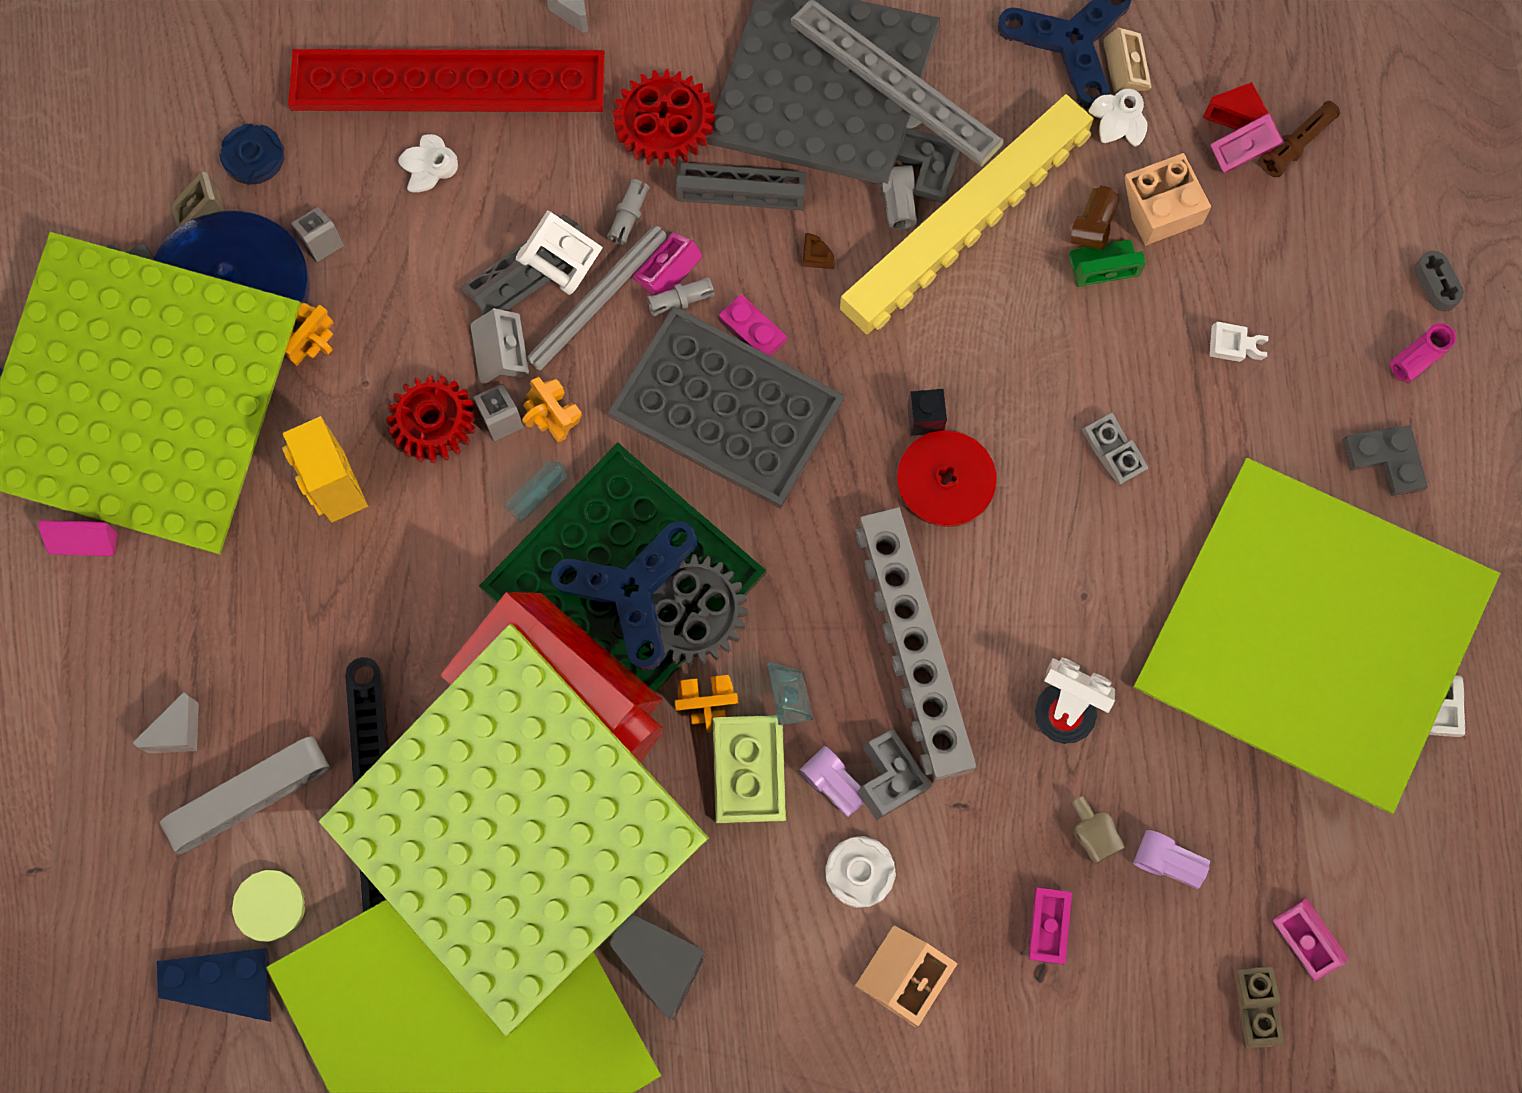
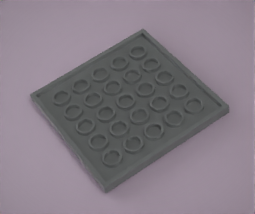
(805, 105)

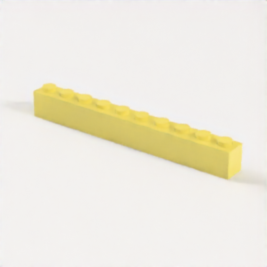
(965, 215)

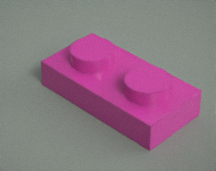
(1247, 143)
(752, 326)
(1050, 926)

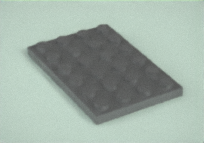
(726, 406)

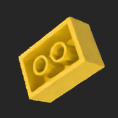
(323, 470)

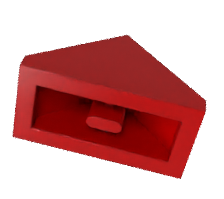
(1236, 107)

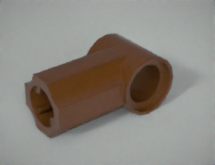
(1094, 225)

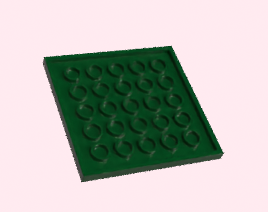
(609, 523)

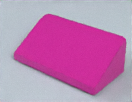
(668, 264)
(78, 538)
(1310, 939)

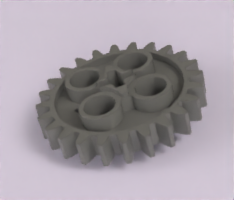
(719, 624)

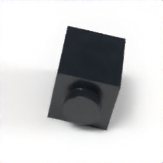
(926, 411)

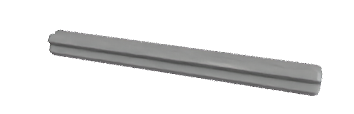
(596, 297)

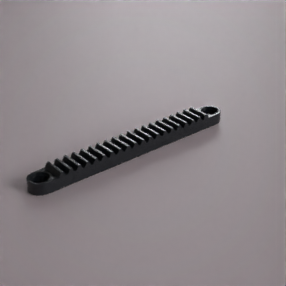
(367, 739)

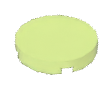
(268, 906)

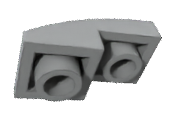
(1113, 448)

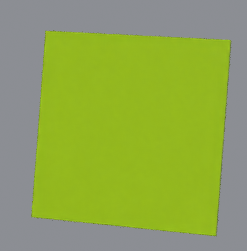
(138, 391)
(1318, 634)
(512, 829)
(397, 1021)

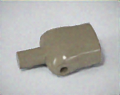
(1096, 832)

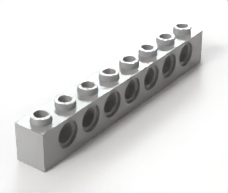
(890, 529)

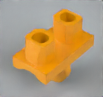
(311, 335)
(545, 410)
(689, 699)

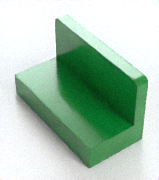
(1113, 263)

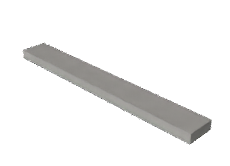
(897, 82)

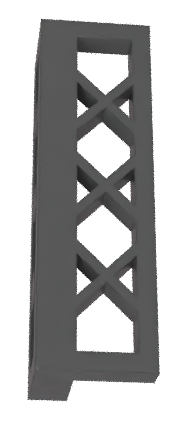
(741, 191)
(510, 281)

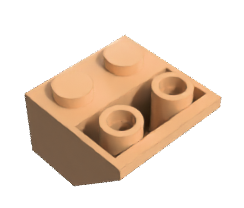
(1165, 199)
(906, 975)

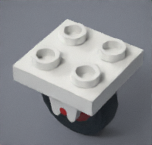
(1070, 704)

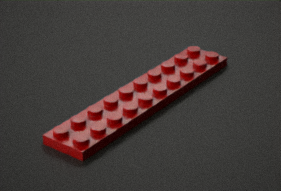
(447, 80)

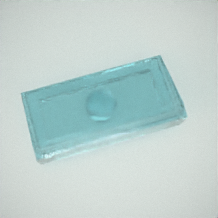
(536, 490)
(789, 694)

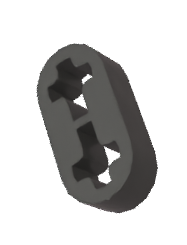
(1441, 280)

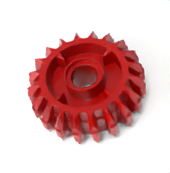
(435, 438)

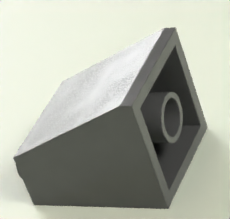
(658, 961)

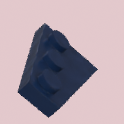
(220, 982)

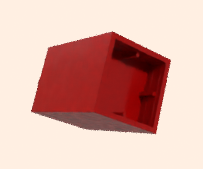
(584, 664)

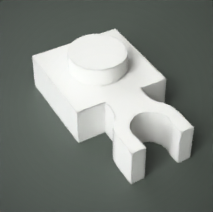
(1232, 343)

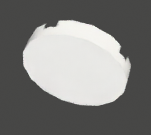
(860, 872)

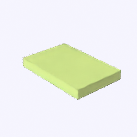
(748, 769)

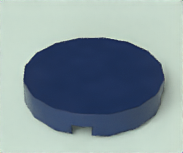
(252, 154)

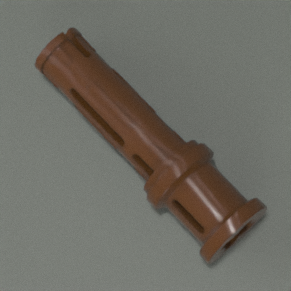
(1302, 136)

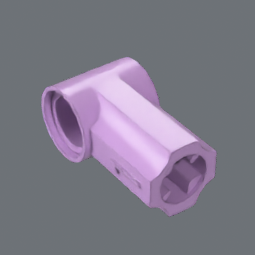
(828, 774)
(1161, 856)

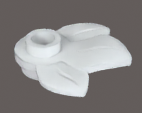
(1118, 119)
(426, 165)

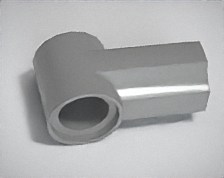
(899, 198)

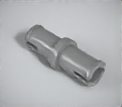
(628, 212)
(680, 296)

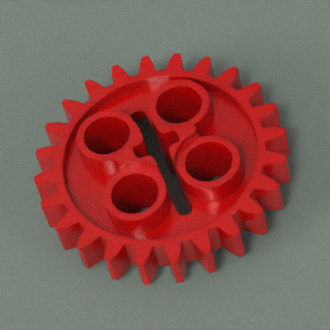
(666, 93)

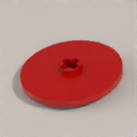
(950, 503)

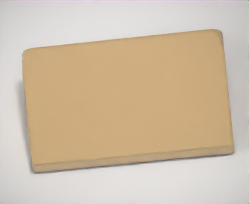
(1126, 60)

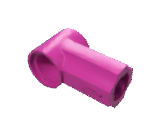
(1423, 352)

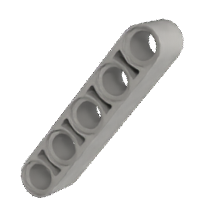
(244, 795)

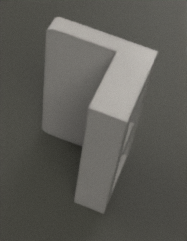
(499, 345)

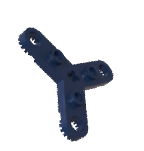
(1055, 33)
(648, 572)

